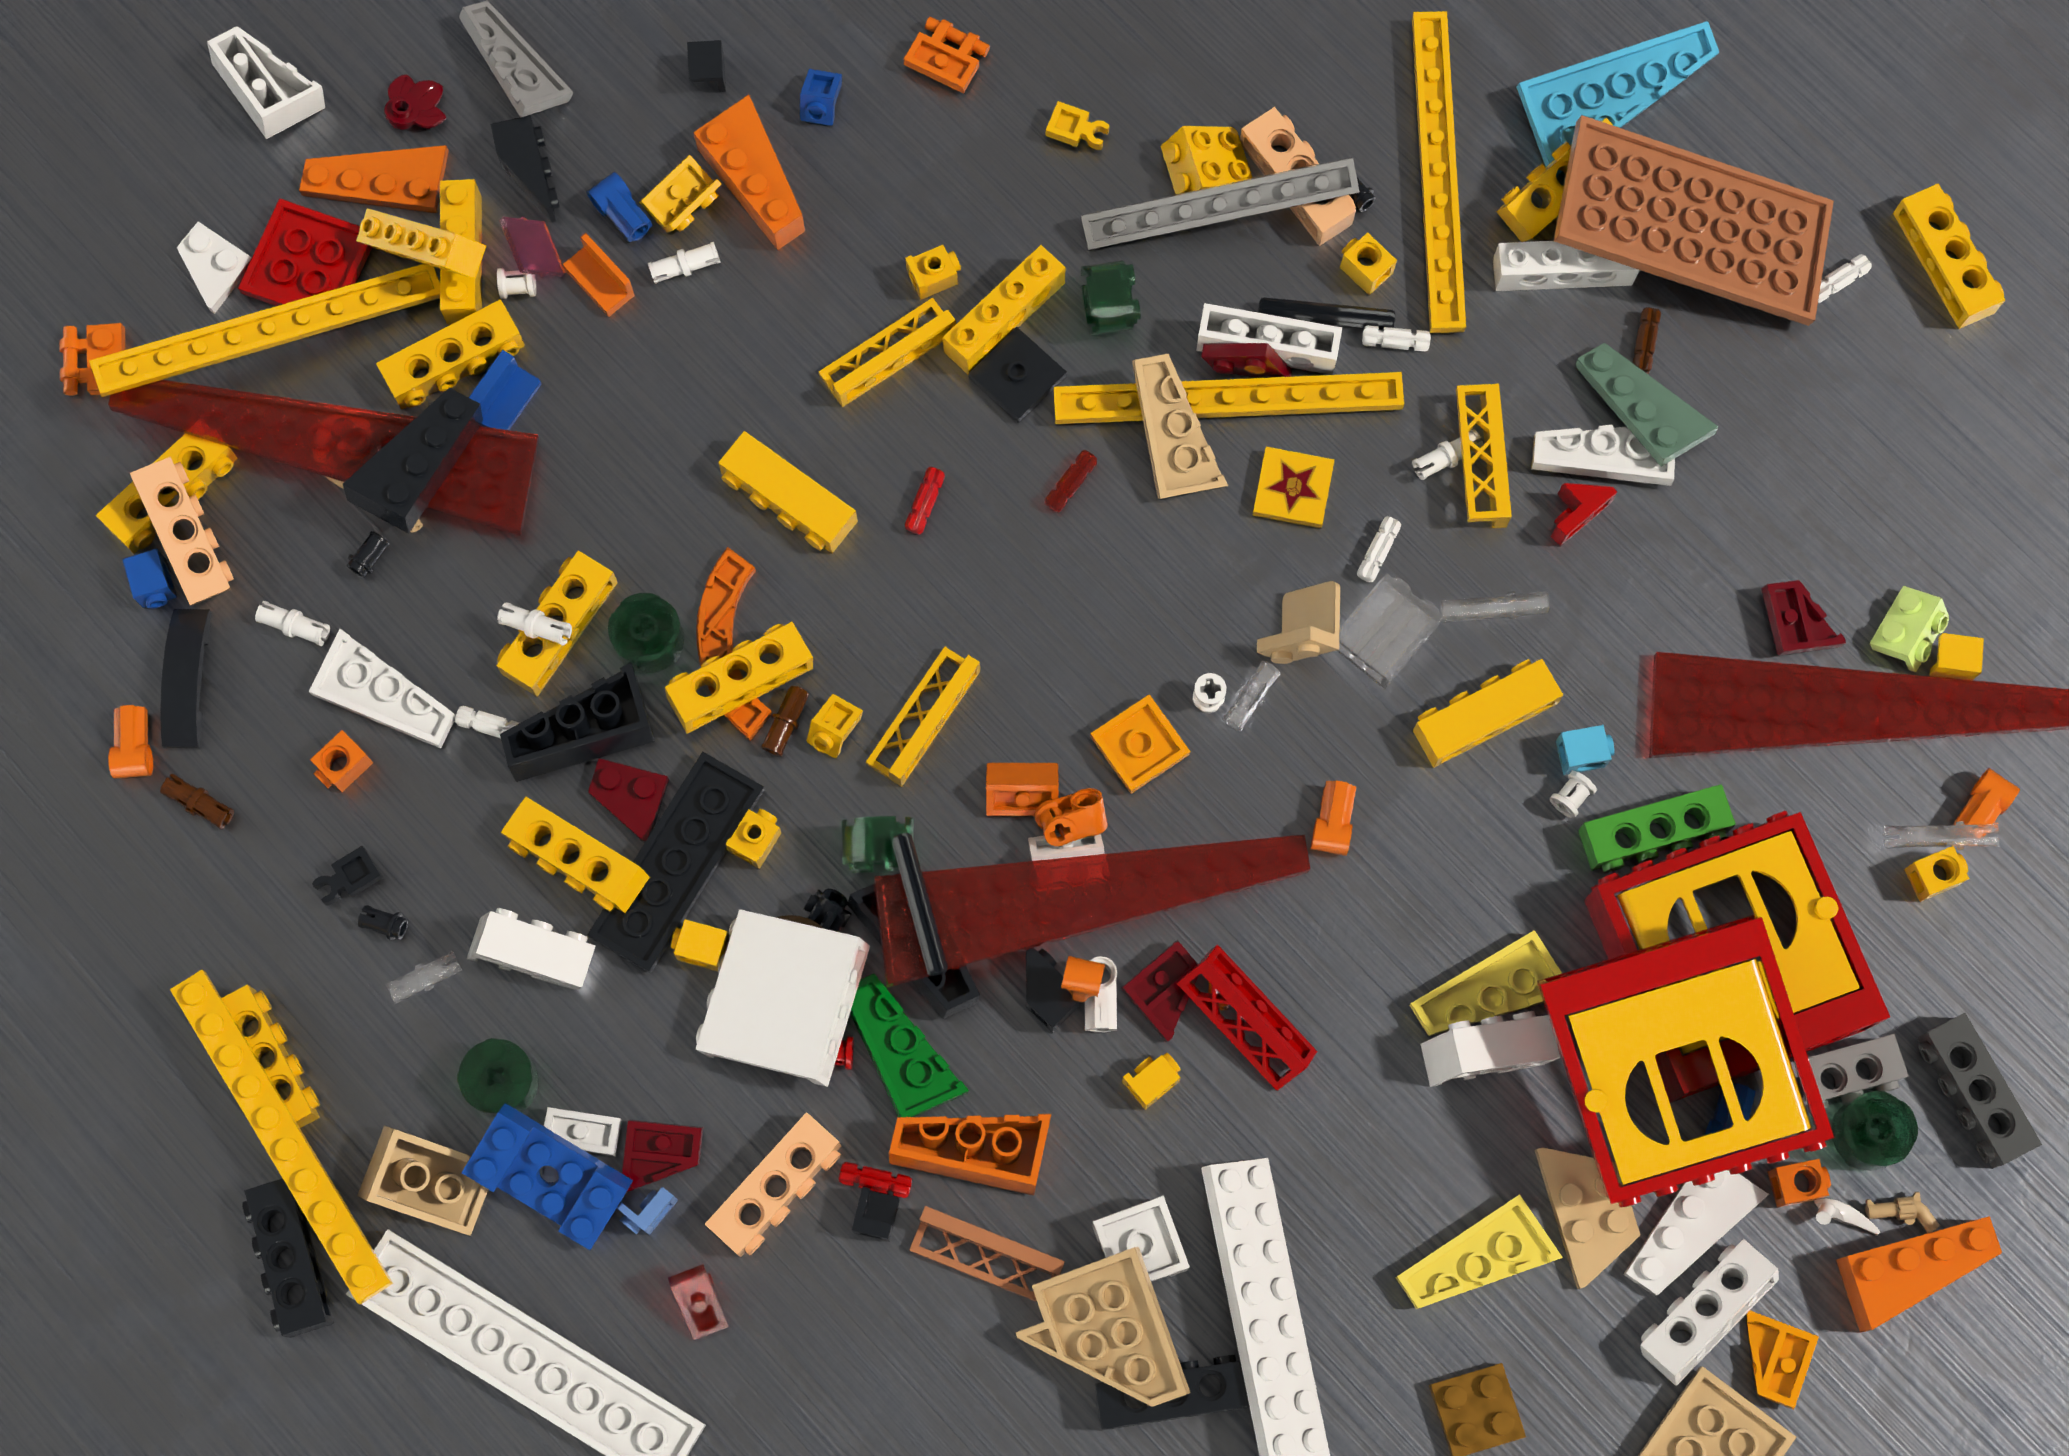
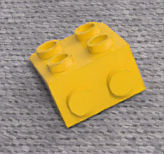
(1204, 158)

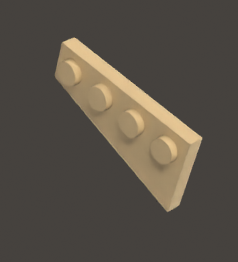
(1175, 441)

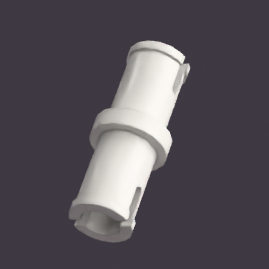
(684, 262)
(1444, 456)
(292, 623)
(534, 623)

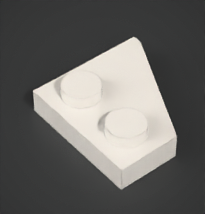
(213, 264)

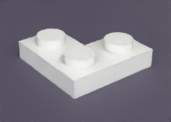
(587, 1131)

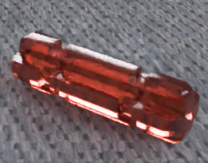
(1071, 481)

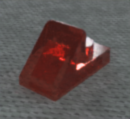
(698, 1301)

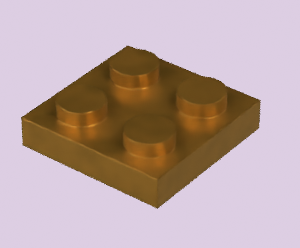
(1477, 1411)

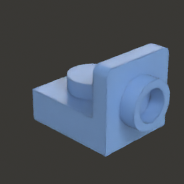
(654, 1209)

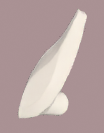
(1843, 1213)

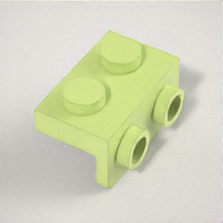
(1911, 627)

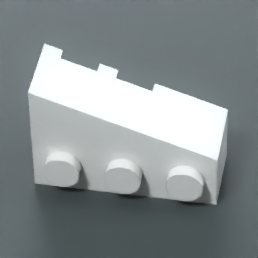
(262, 83)
(532, 949)
(1489, 1047)

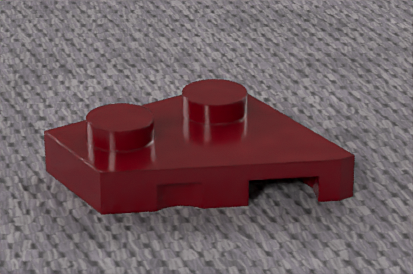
(1246, 359)
(1796, 620)
(629, 794)
(1157, 992)
(659, 1151)

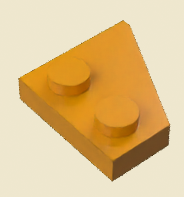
(1779, 1358)

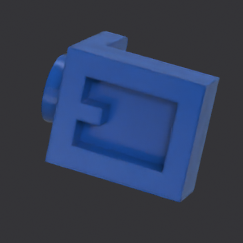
(819, 97)

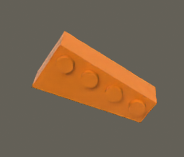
(1908, 1271)

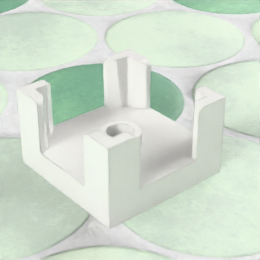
(1151, 1230)

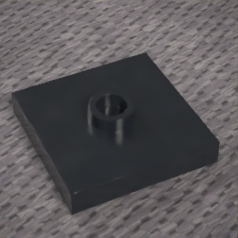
(1017, 374)

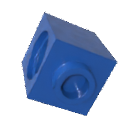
(150, 579)

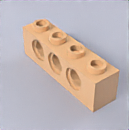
(1274, 129)
(149, 483)
(805, 1135)

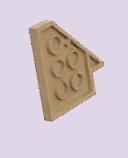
(1110, 1328)

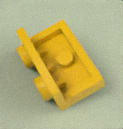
(679, 195)

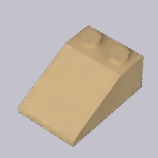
(422, 1181)

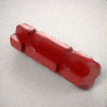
(924, 500)
(875, 1179)

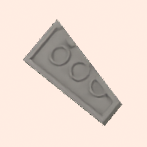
(516, 65)

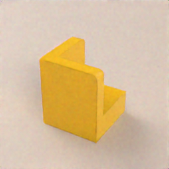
(1958, 657)

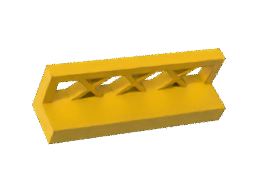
(891, 358)
(1491, 452)
(934, 718)

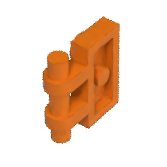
(943, 62)
(100, 341)

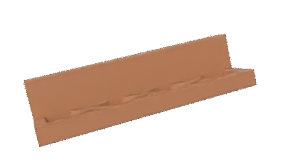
(987, 1240)

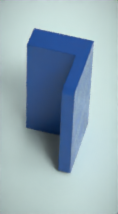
(504, 392)

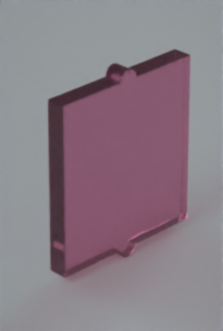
(532, 246)

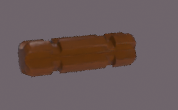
(1646, 338)

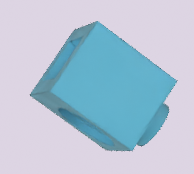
(1584, 749)

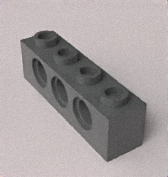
(1997, 1099)

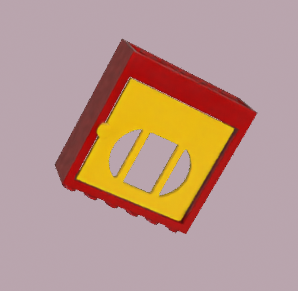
(1815, 967)
(1637, 1028)

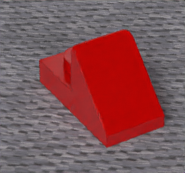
(1584, 504)

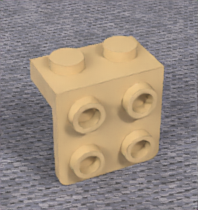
(1308, 625)

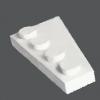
(1599, 453)
(1690, 1227)

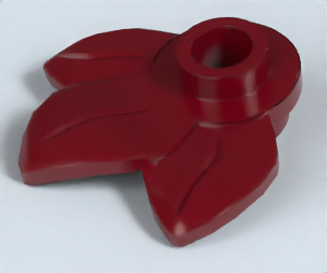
(414, 103)

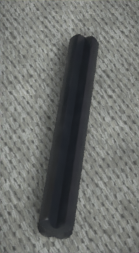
(1328, 313)
(919, 904)

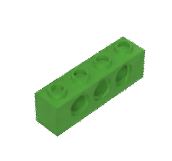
(1707, 805)

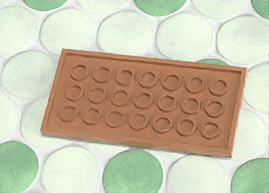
(1694, 220)

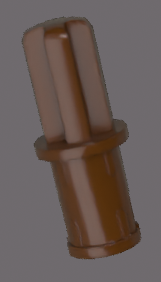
(785, 721)

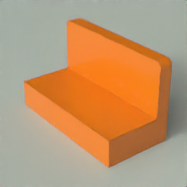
(599, 277)
(1020, 787)

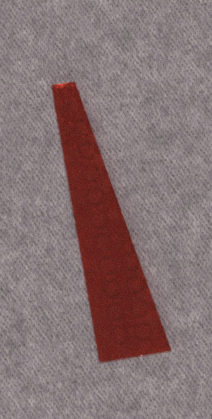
(484, 485)
(1762, 705)
(1031, 903)

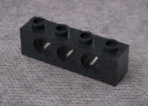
(313, 1309)
(1232, 1396)

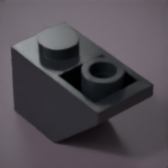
(1044, 991)

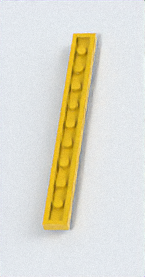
(1438, 173)
(265, 329)
(1239, 397)
(281, 1137)

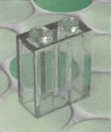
(1387, 629)

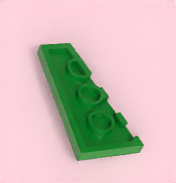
(904, 1060)

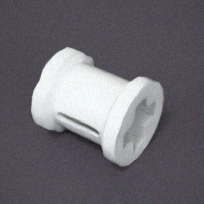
(515, 283)
(1217, 687)
(1573, 794)

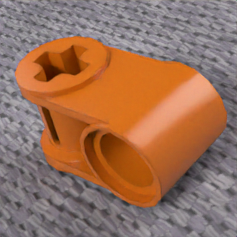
(1076, 817)

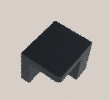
(706, 62)
(875, 1214)

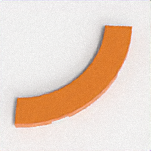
(715, 631)

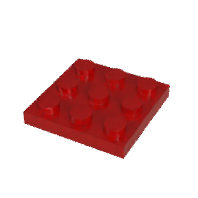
(303, 256)

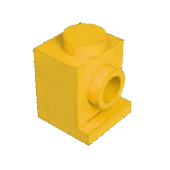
(932, 281)
(754, 850)
(1152, 1079)

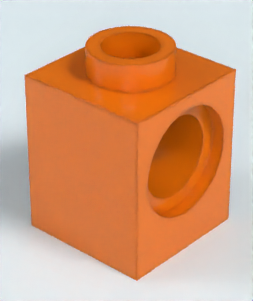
(338, 747)
(1783, 1184)

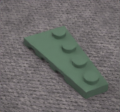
(1645, 406)

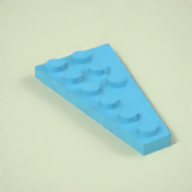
(1612, 85)

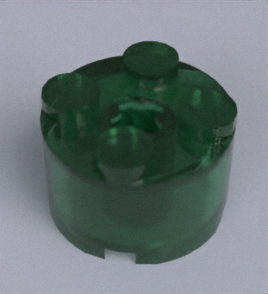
(1109, 297)
(627, 627)
(870, 842)
(502, 1058)
(1876, 1110)

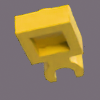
(1071, 124)

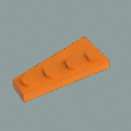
(384, 178)

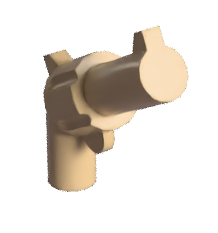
(1903, 1209)

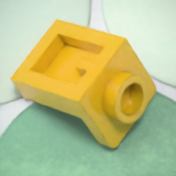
(833, 725)

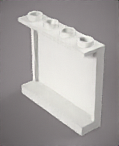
(782, 996)

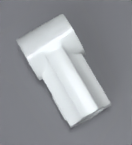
(1102, 1010)

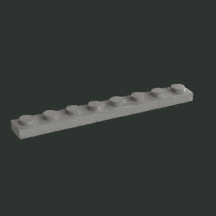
(1220, 203)

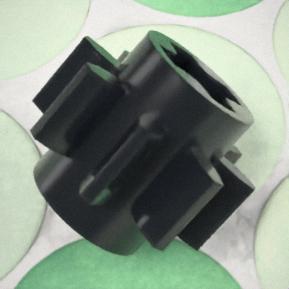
(828, 909)

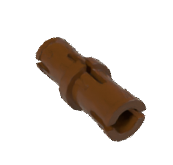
(197, 801)

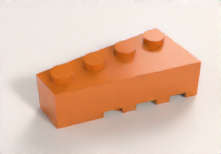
(748, 166)
(974, 1149)

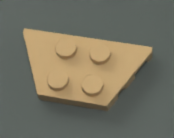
(1588, 1223)

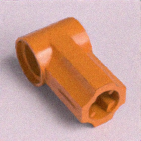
(131, 750)
(1989, 798)
(1333, 827)
(1082, 978)

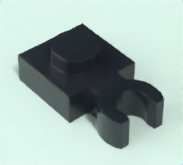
(353, 873)

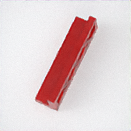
(1256, 1010)

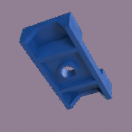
(512, 1159)

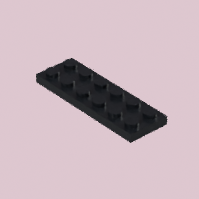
(679, 860)

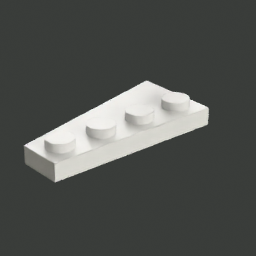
(371, 688)

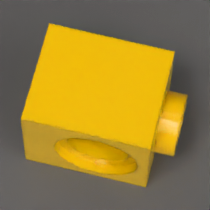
(1372, 276)
(1924, 880)
(699, 944)

